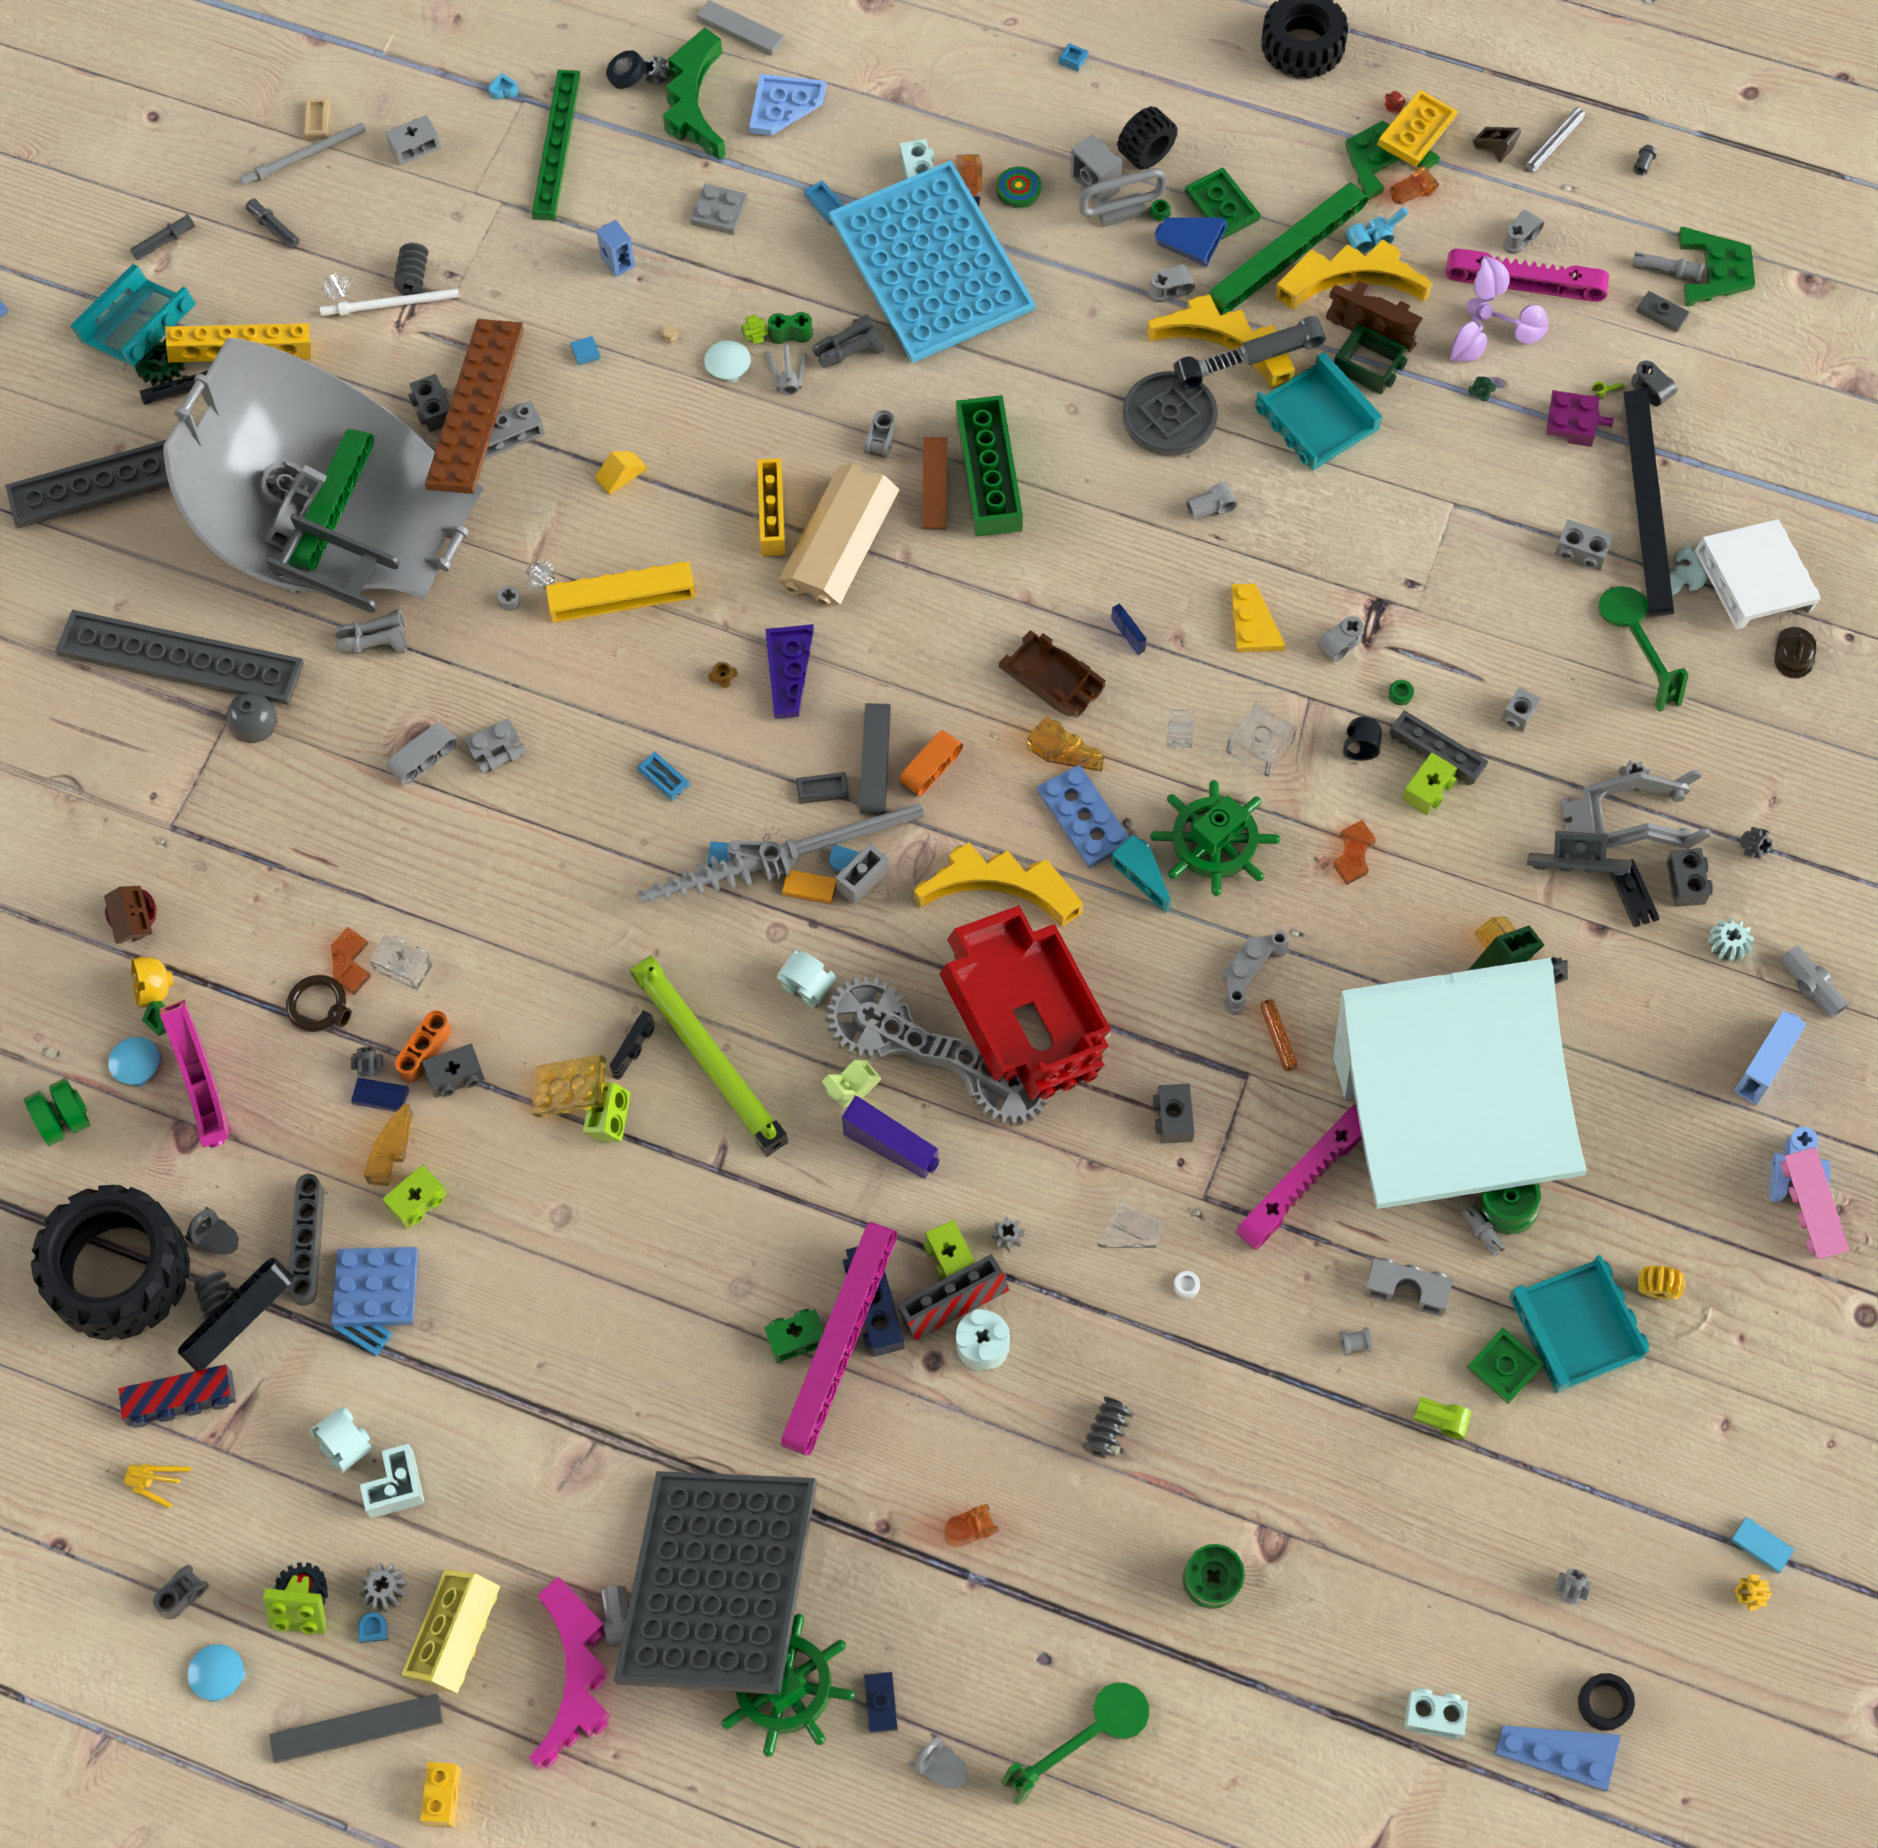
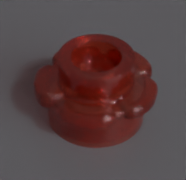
(1394, 101)

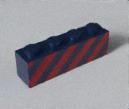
(176, 1396)

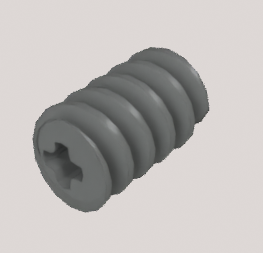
(410, 268)
(211, 1292)
(1107, 1428)

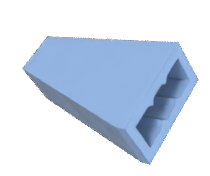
(1770, 1057)

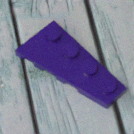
(788, 665)

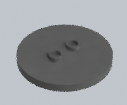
(1167, 417)

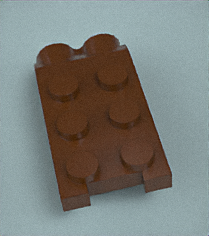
(1374, 313)
(1053, 675)

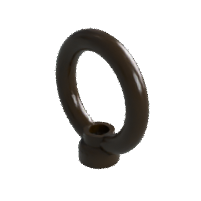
(337, 1014)

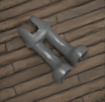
(830, 351)

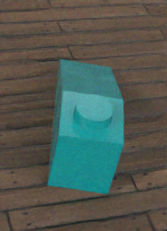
(1138, 865)

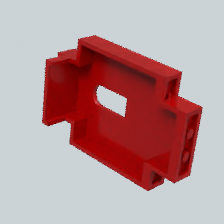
(1008, 967)

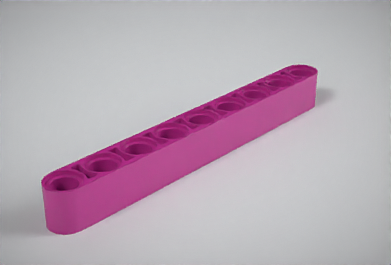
(839, 1339)

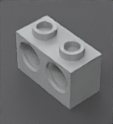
(1585, 541)

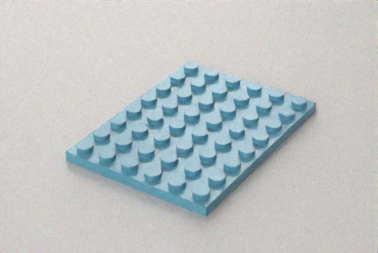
(932, 261)

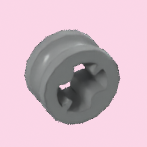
(515, 601)

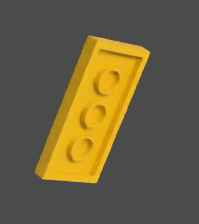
(1417, 128)

